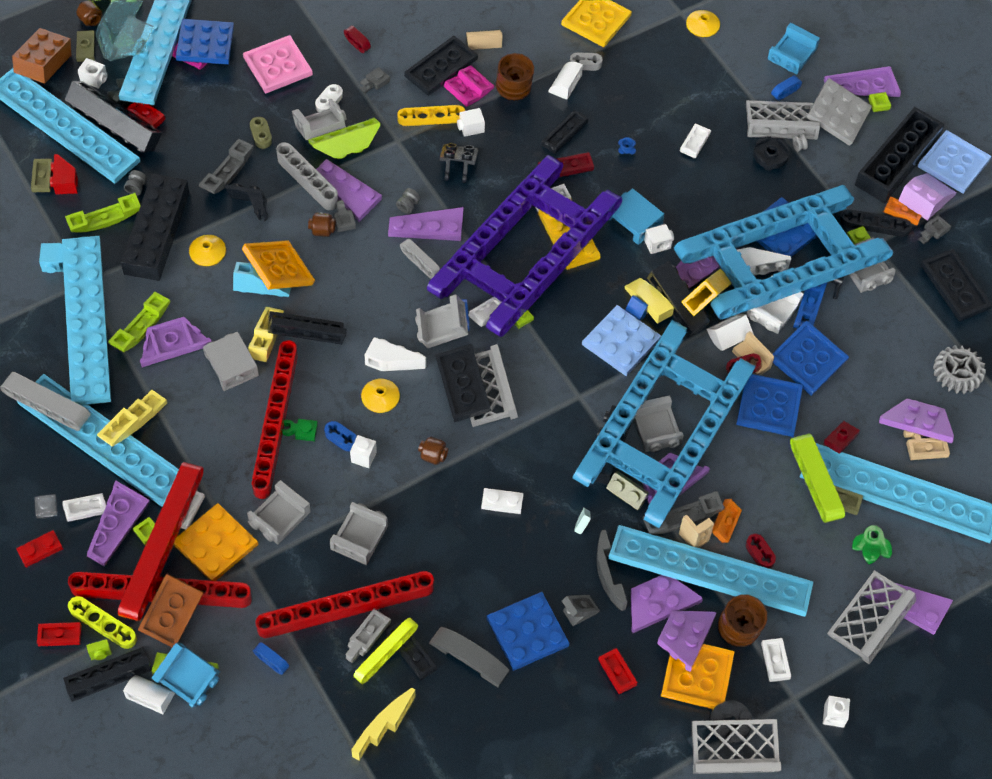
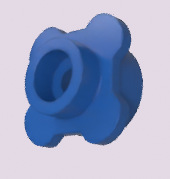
(627, 146)

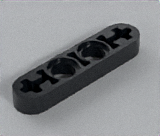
(875, 226)

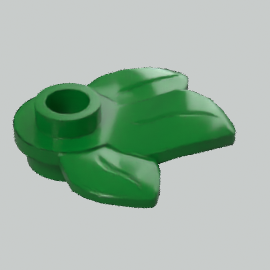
(872, 547)

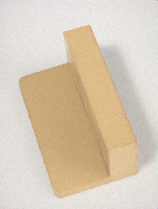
(484, 39)
(753, 345)
(696, 535)

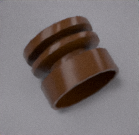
(514, 76)
(751, 615)

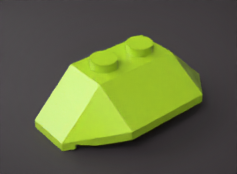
(347, 140)

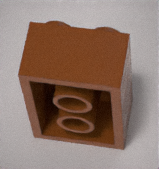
(41, 55)

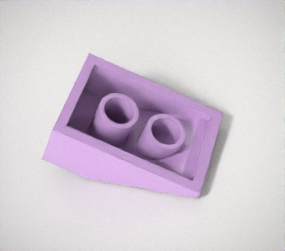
(926, 195)

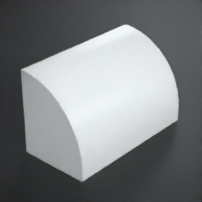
(567, 80)
(730, 331)
(148, 694)

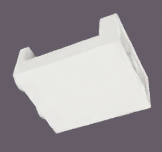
(776, 313)

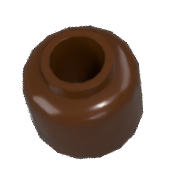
(89, 13)
(322, 224)
(433, 450)

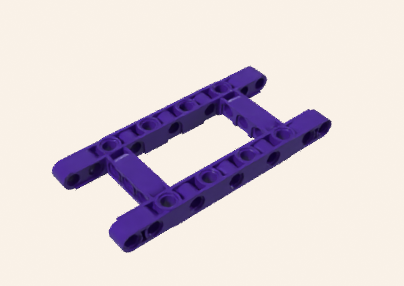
(531, 192)

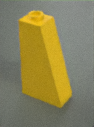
(706, 292)

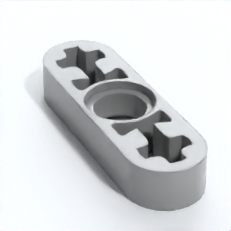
(419, 258)

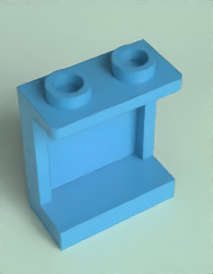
(794, 48)
(637, 215)
(187, 674)

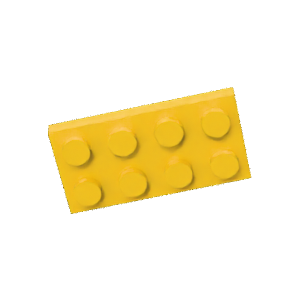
(556, 229)

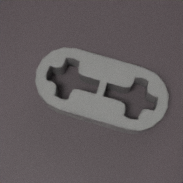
(587, 60)

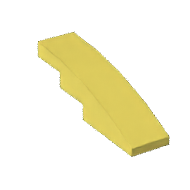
(132, 419)
(387, 719)

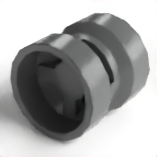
(135, 182)
(407, 202)

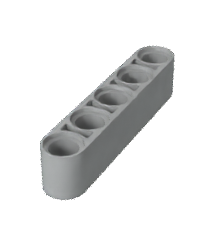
(307, 176)
(45, 401)

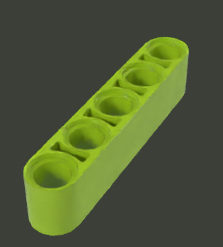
(817, 478)

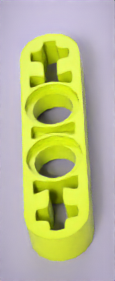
(102, 622)
(385, 650)

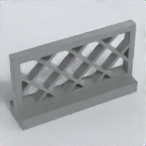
(780, 127)
(502, 386)
(886, 627)
(735, 765)

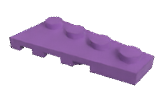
(868, 82)
(428, 225)
(697, 270)
(927, 610)

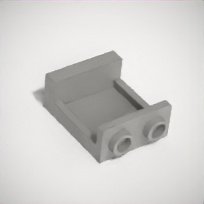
(320, 122)
(873, 275)
(442, 323)
(231, 360)
(657, 425)
(279, 513)
(359, 533)

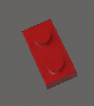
(147, 113)
(39, 548)
(59, 634)
(617, 671)

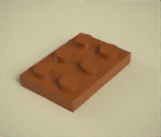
(170, 611)

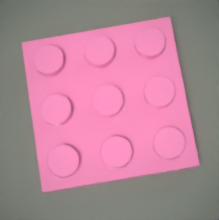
(277, 64)

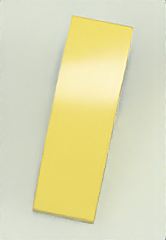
(657, 304)
(263, 341)

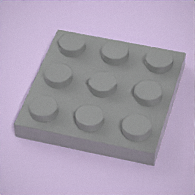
(839, 111)

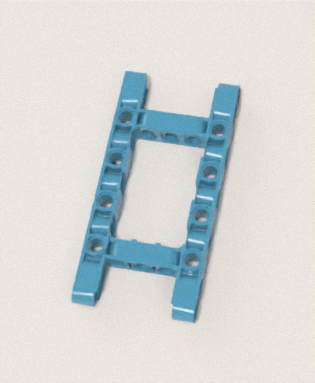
(754, 292)
(637, 463)

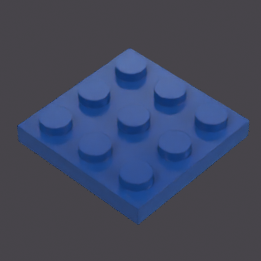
(205, 41)
(788, 241)
(809, 357)
(770, 405)
(527, 631)

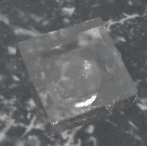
(45, 506)

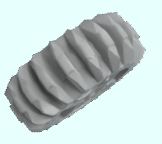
(956, 377)

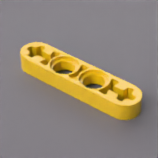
(431, 115)

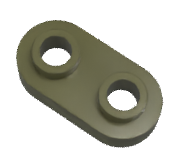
(259, 129)

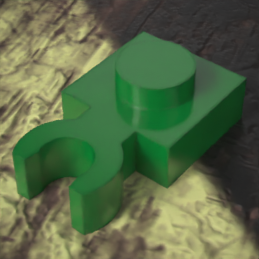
(303, 429)

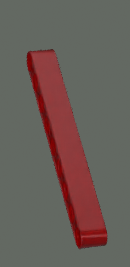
(274, 426)
(160, 542)
(111, 581)
(337, 611)

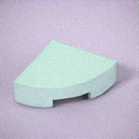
(582, 521)

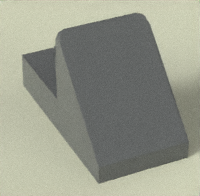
(579, 608)

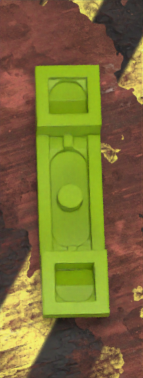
(104, 217)
(153, 310)

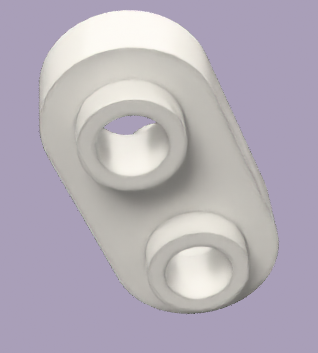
(328, 94)

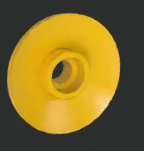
(703, 23)
(207, 256)
(380, 402)

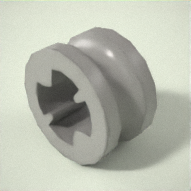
(800, 143)

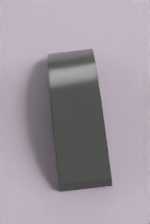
(229, 167)
(697, 511)
(614, 592)
(471, 654)

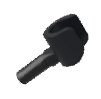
(838, 282)

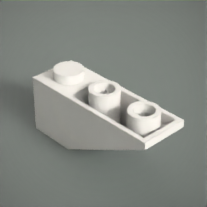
(764, 261)
(390, 357)

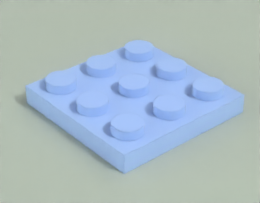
(954, 161)
(621, 340)

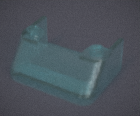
(120, 32)

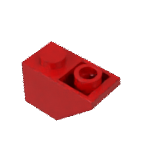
(64, 176)

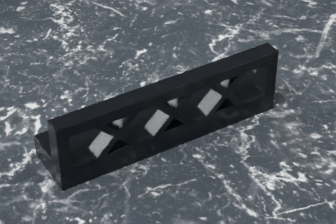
(306, 328)
(109, 676)

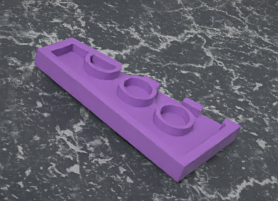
(354, 193)
(119, 517)

